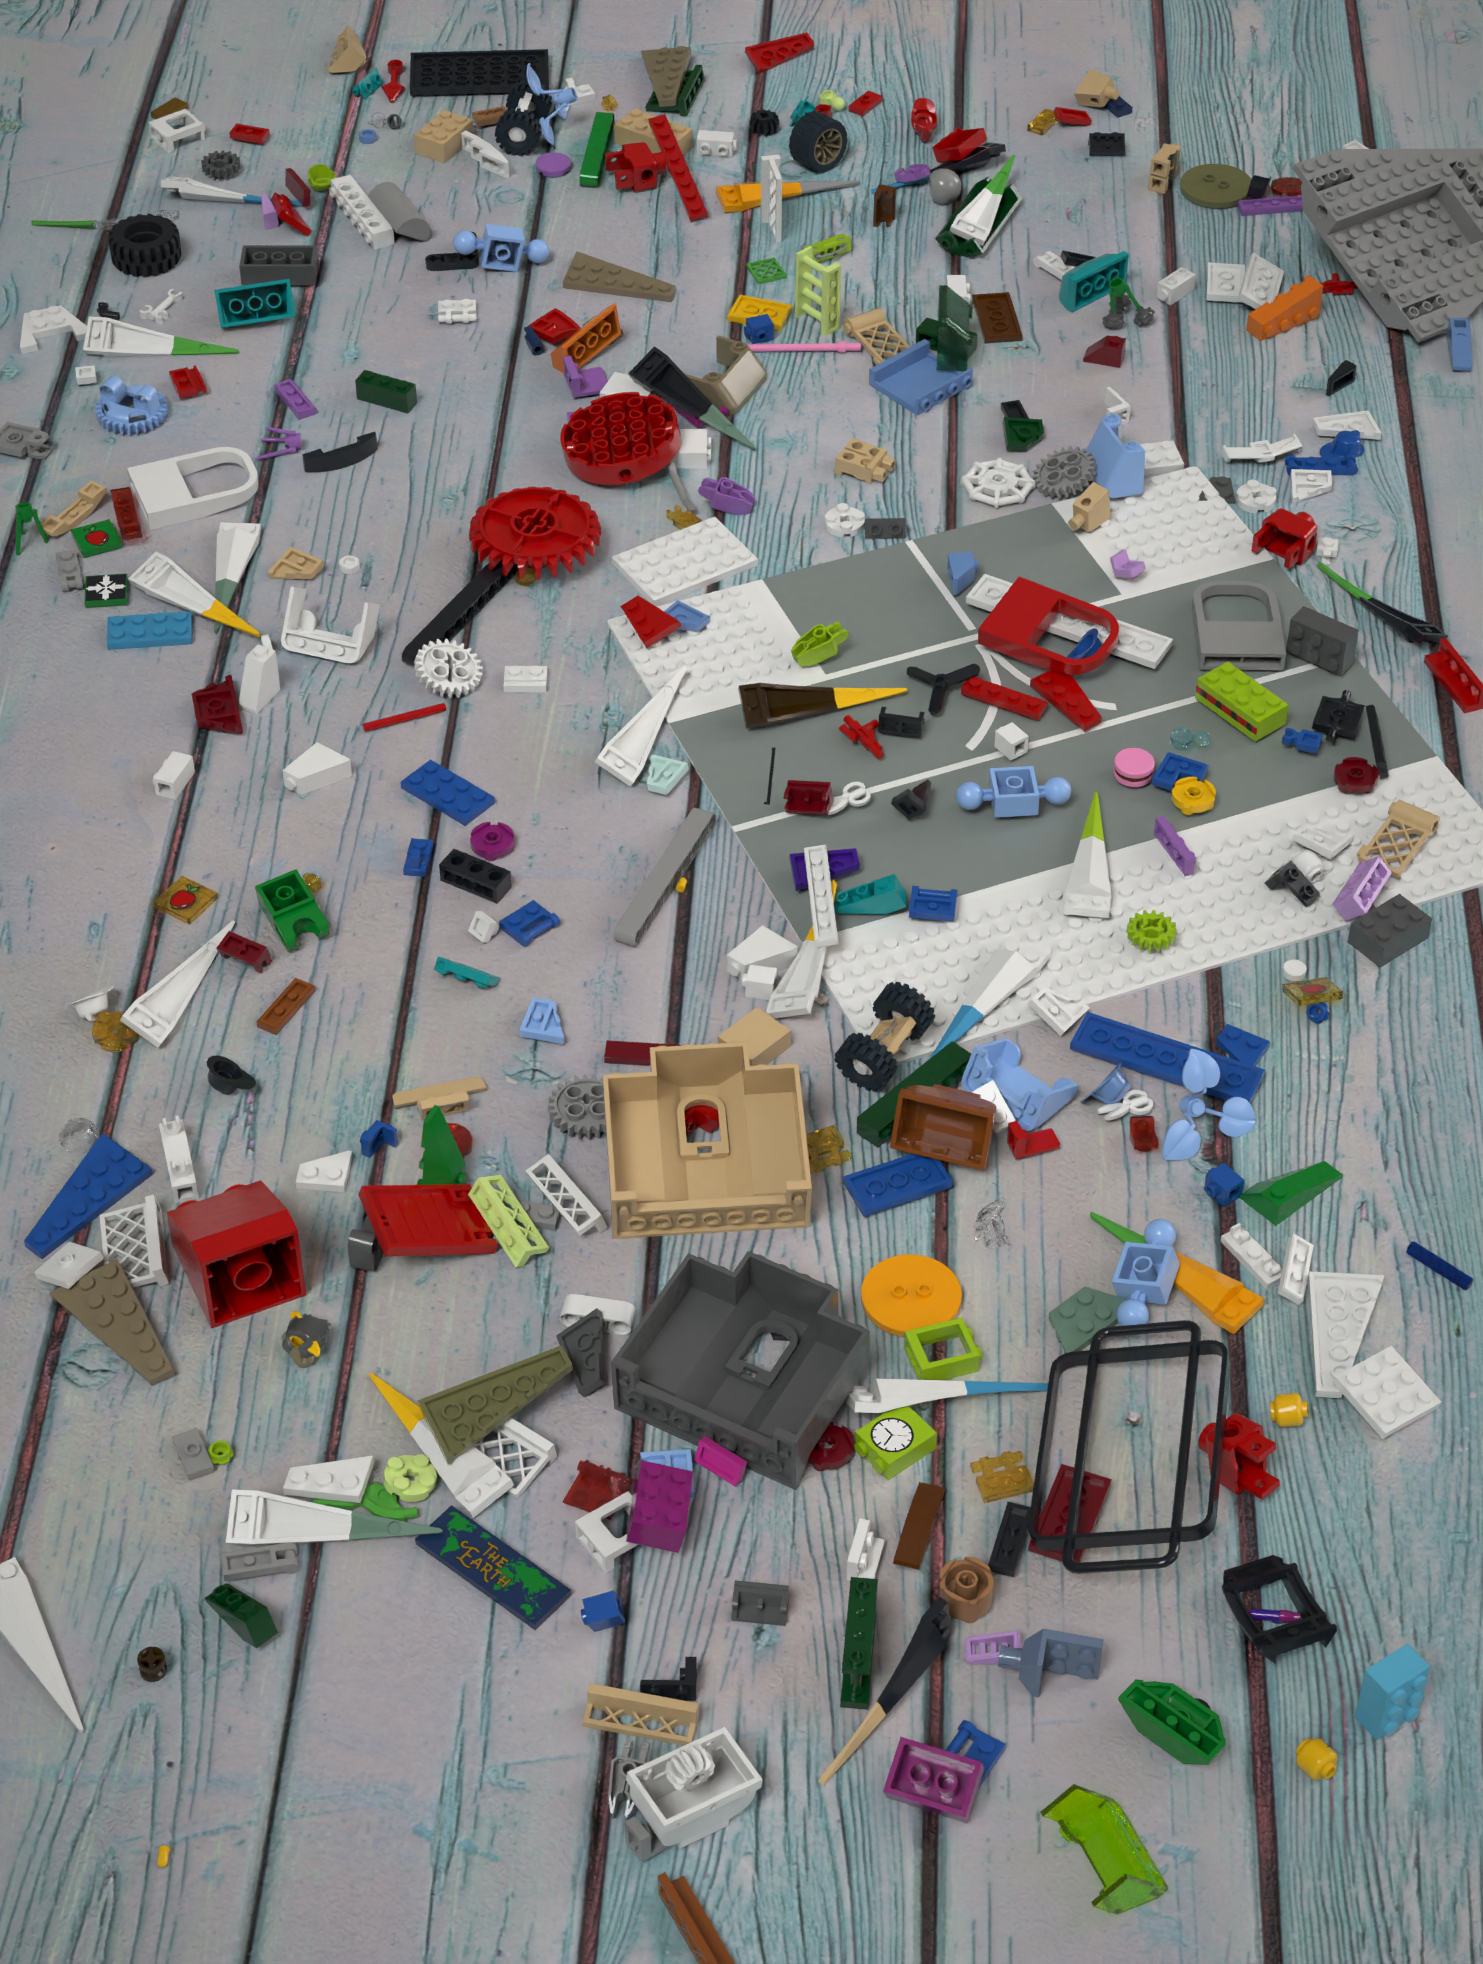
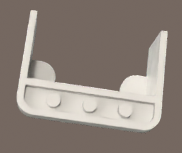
(302, 637)

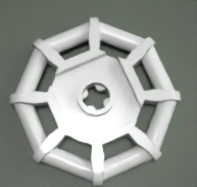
(997, 482)

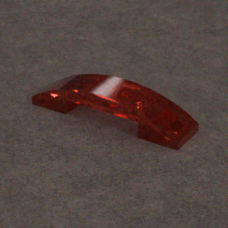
(126, 513)

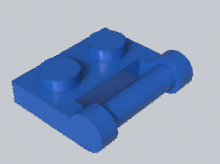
(933, 904)
(526, 919)
(984, 1747)

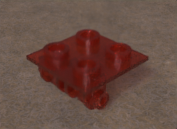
(596, 1487)

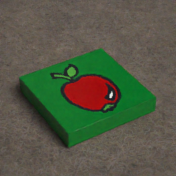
(96, 538)

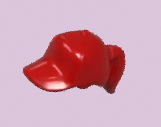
(923, 118)

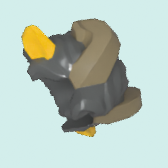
(305, 1338)

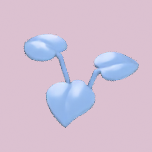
(561, 102)
(1237, 1116)

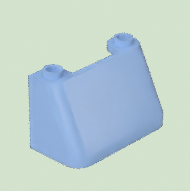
(1118, 464)
(1026, 1096)

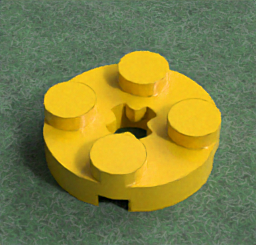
(1203, 797)

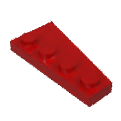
(772, 53)
(1067, 697)

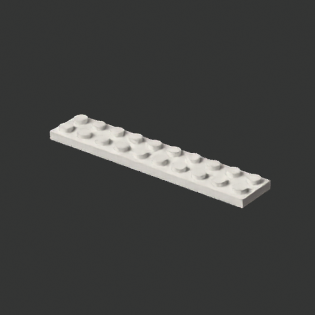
(1133, 642)

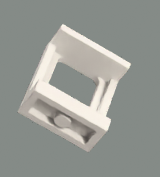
(164, 134)
(598, 1539)

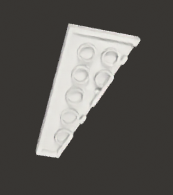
(1339, 1318)

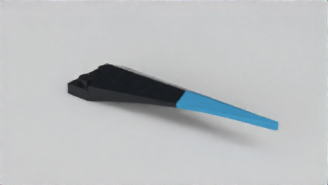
(976, 159)

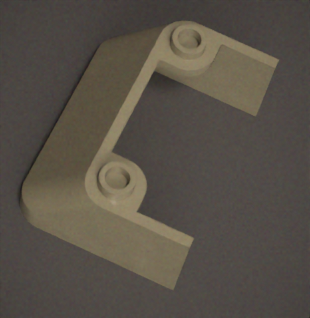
(738, 382)

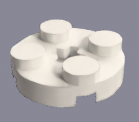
(1256, 497)
(844, 521)

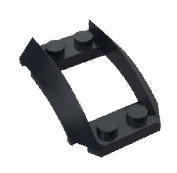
(1287, 1637)

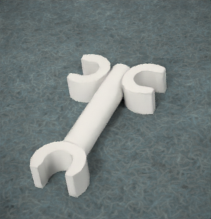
(159, 312)

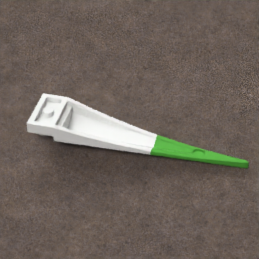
(978, 216)
(120, 339)

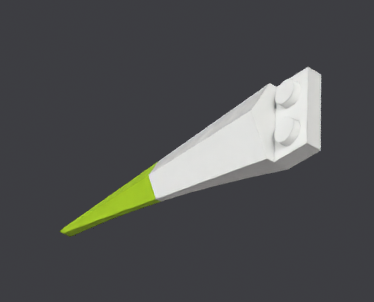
(1089, 885)

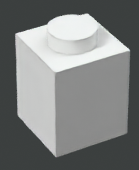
(1011, 741)
(759, 982)

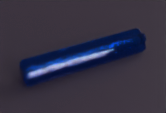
(1439, 1265)

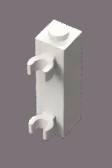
(178, 1160)

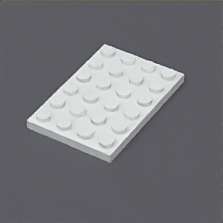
(684, 561)

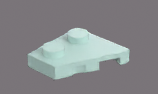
(665, 774)

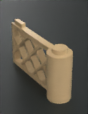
(869, 324)
(1411, 821)

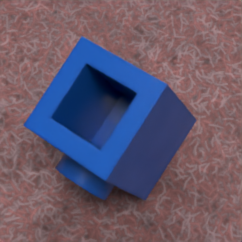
(759, 329)
(1223, 1184)
(602, 1611)

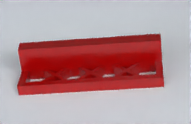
(1455, 677)

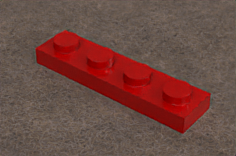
(1004, 698)

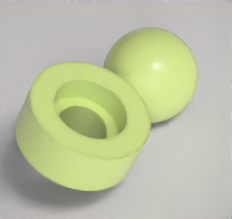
(830, 98)

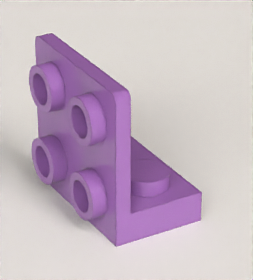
(584, 381)

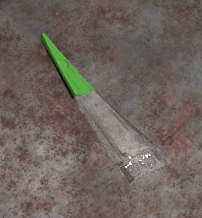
(106, 224)

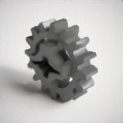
(221, 164)

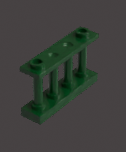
(859, 1643)

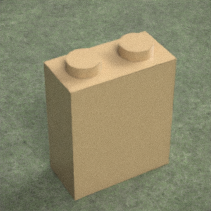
(763, 1035)

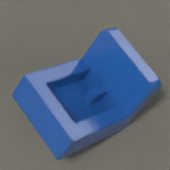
(376, 1136)

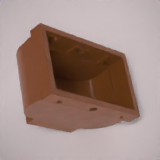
(944, 1124)

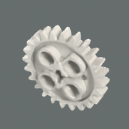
(434, 670)

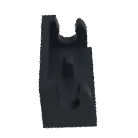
(900, 724)

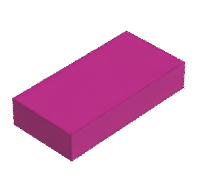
(720, 1461)

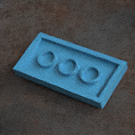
(149, 630)

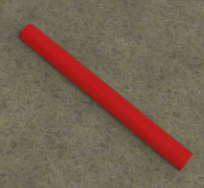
(404, 717)

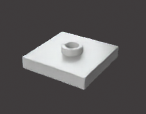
(69, 1265)

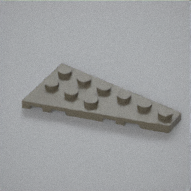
(667, 72)
(114, 1315)

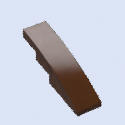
(919, 1526)

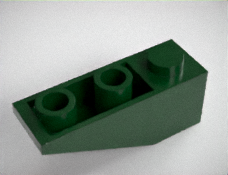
(243, 1614)

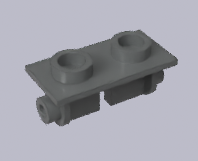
(885, 528)

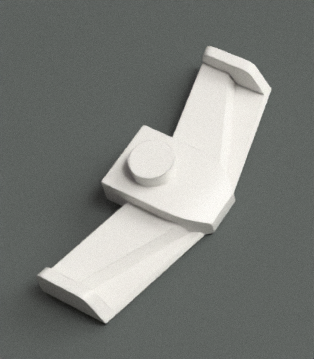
(1262, 450)

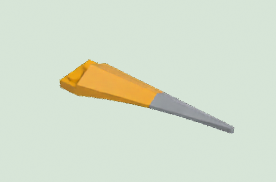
(748, 195)

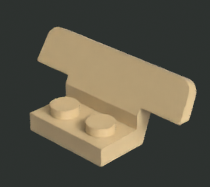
(449, 1096)

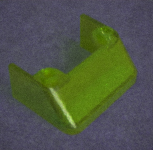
(1111, 1847)

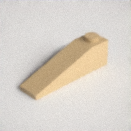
(348, 53)

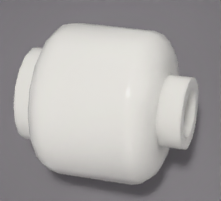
(1308, 864)

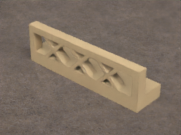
(643, 1709)

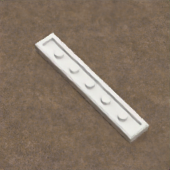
(821, 896)

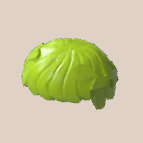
(320, 176)

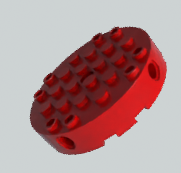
(621, 444)

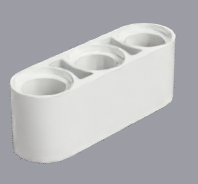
(616, 1314)

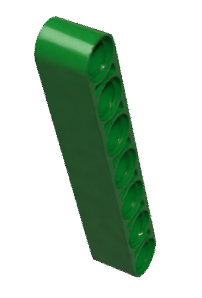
(596, 148)

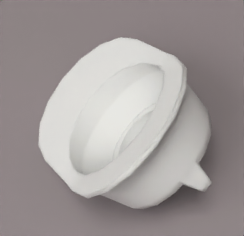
(92, 1004)

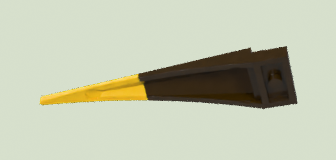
(775, 703)

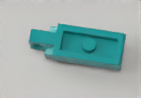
(464, 972)

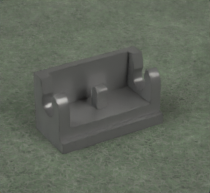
(760, 1603)

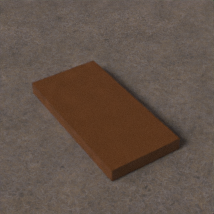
(996, 317)

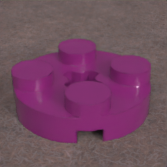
(492, 850)

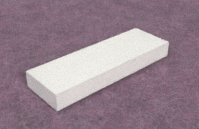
(1295, 1269)

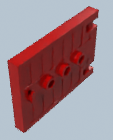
(426, 1220)

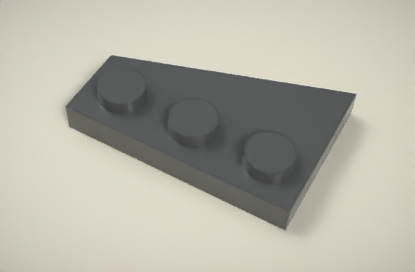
(585, 1350)

